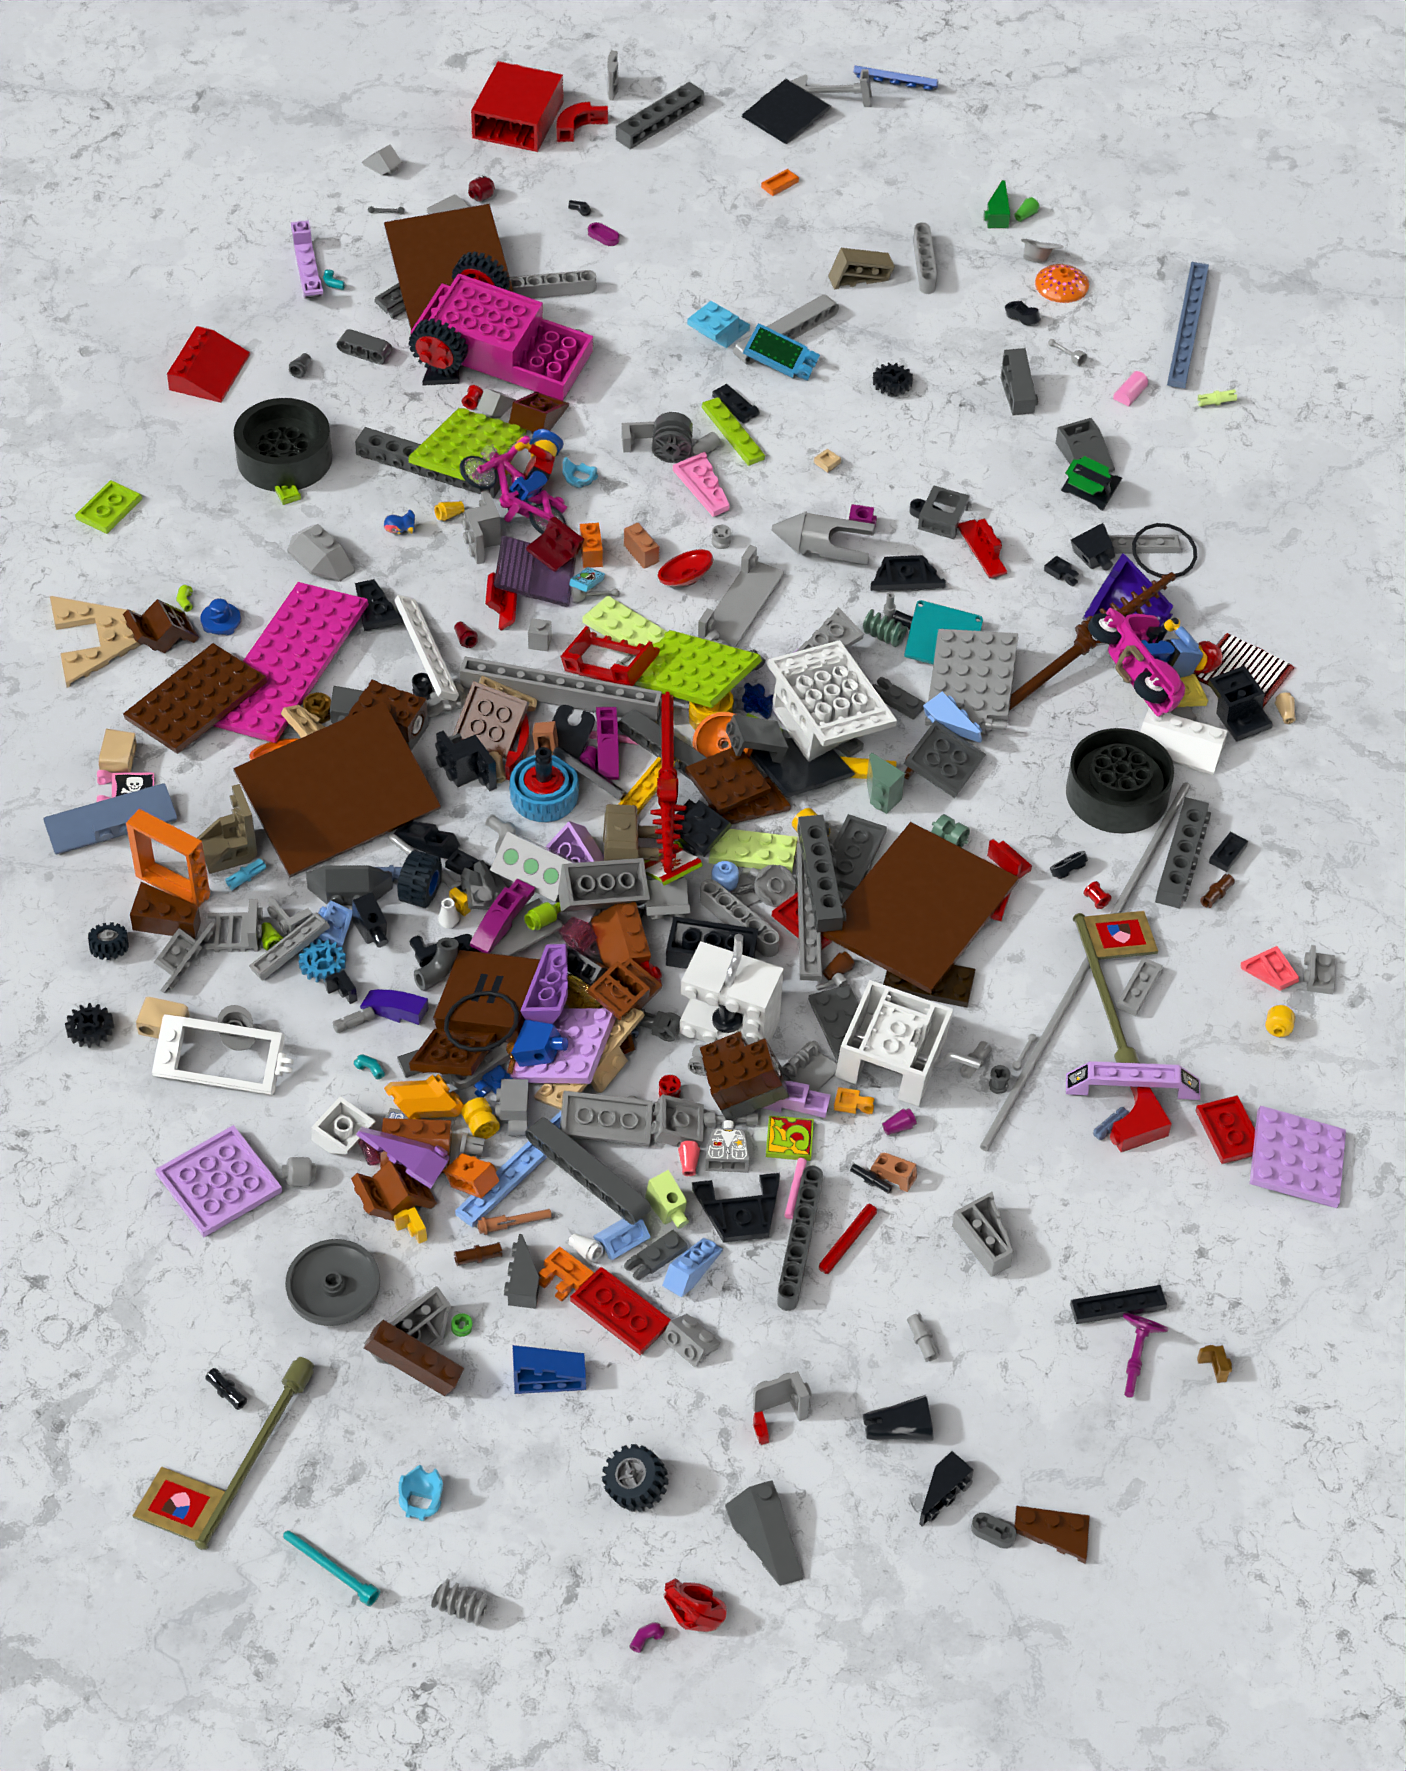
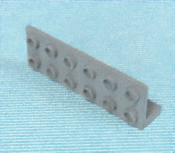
(741, 600)

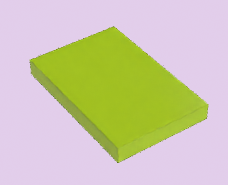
(108, 507)

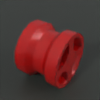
(670, 1082)

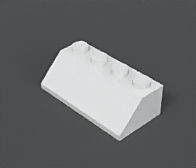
(1186, 741)

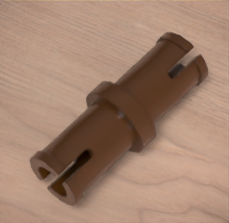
(1217, 890)
(478, 1254)

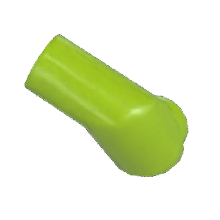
(182, 595)

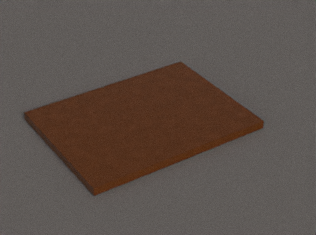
(430, 247)
(336, 789)
(921, 907)

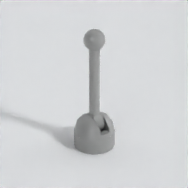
(1078, 357)
(579, 595)

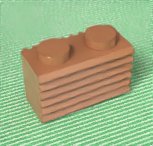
(641, 545)

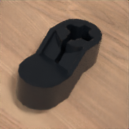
(1022, 312)

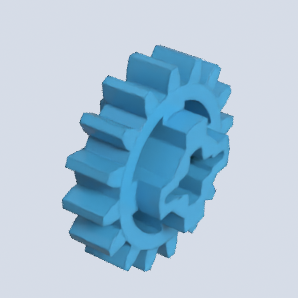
(321, 960)

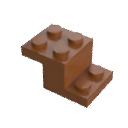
(624, 988)
(391, 1191)

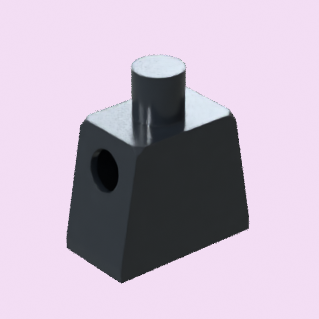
(1094, 547)
(369, 920)

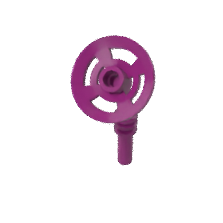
(1143, 1328)

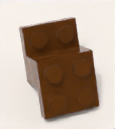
(160, 626)

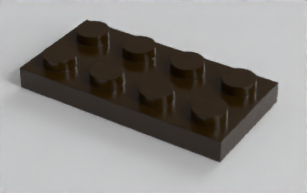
(952, 990)

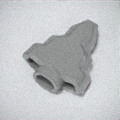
(437, 705)

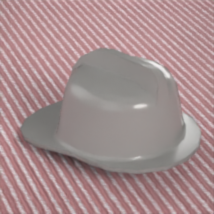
(1038, 251)
(236, 1016)

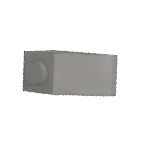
(383, 161)
(494, 403)

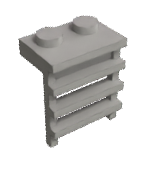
(250, 928)

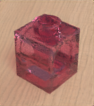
(577, 934)

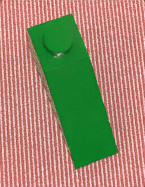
(998, 209)

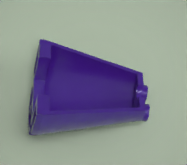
(1120, 583)

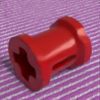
(470, 400)
(1097, 895)

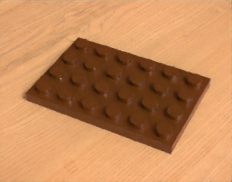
(195, 698)

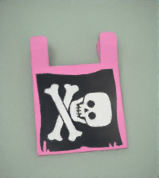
(124, 782)

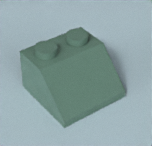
(884, 784)

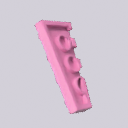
(701, 481)

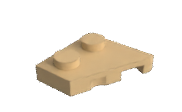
(301, 720)

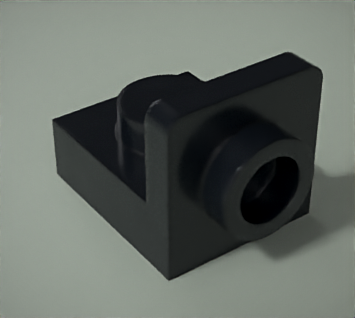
(342, 983)

